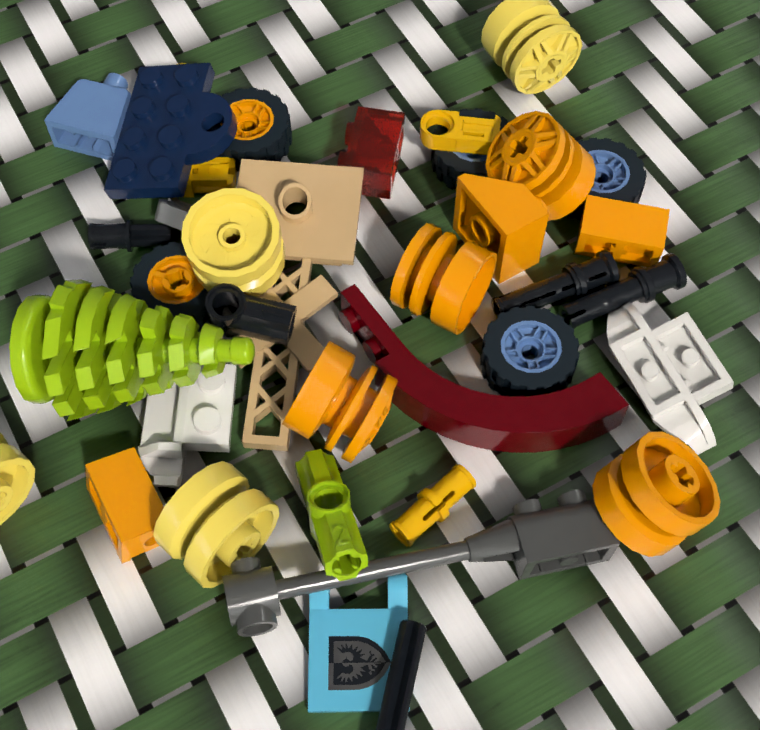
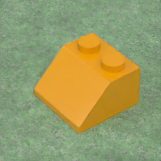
(502, 219)

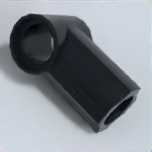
(254, 315)

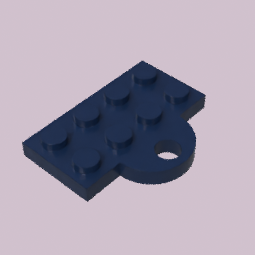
(168, 131)

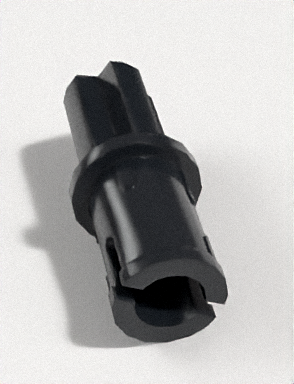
(128, 235)

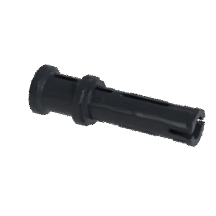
(573, 281)
(639, 286)

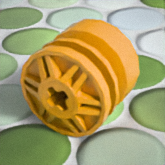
(545, 159)
(439, 277)
(341, 402)

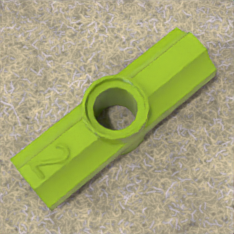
(331, 515)

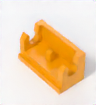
(625, 229)
(125, 502)

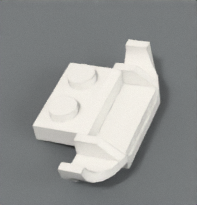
(670, 372)
(186, 420)

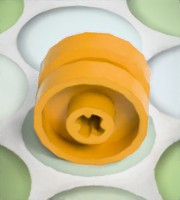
(656, 494)

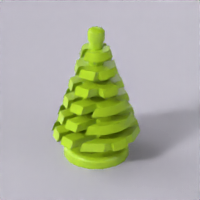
(109, 349)

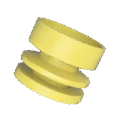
(531, 43)

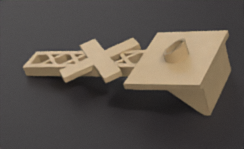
(318, 235)

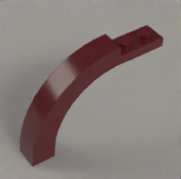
(477, 417)

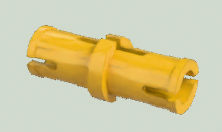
(432, 505)

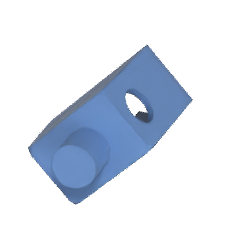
(90, 117)

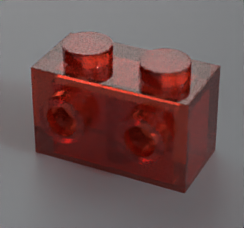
(376, 146)

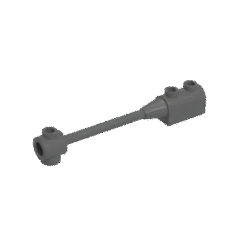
(532, 538)

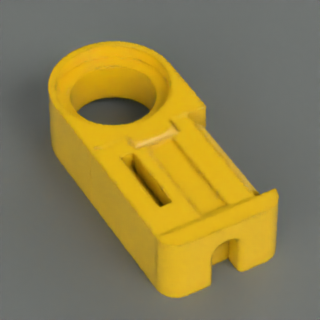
(463, 134)
(211, 176)

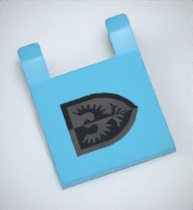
(352, 651)

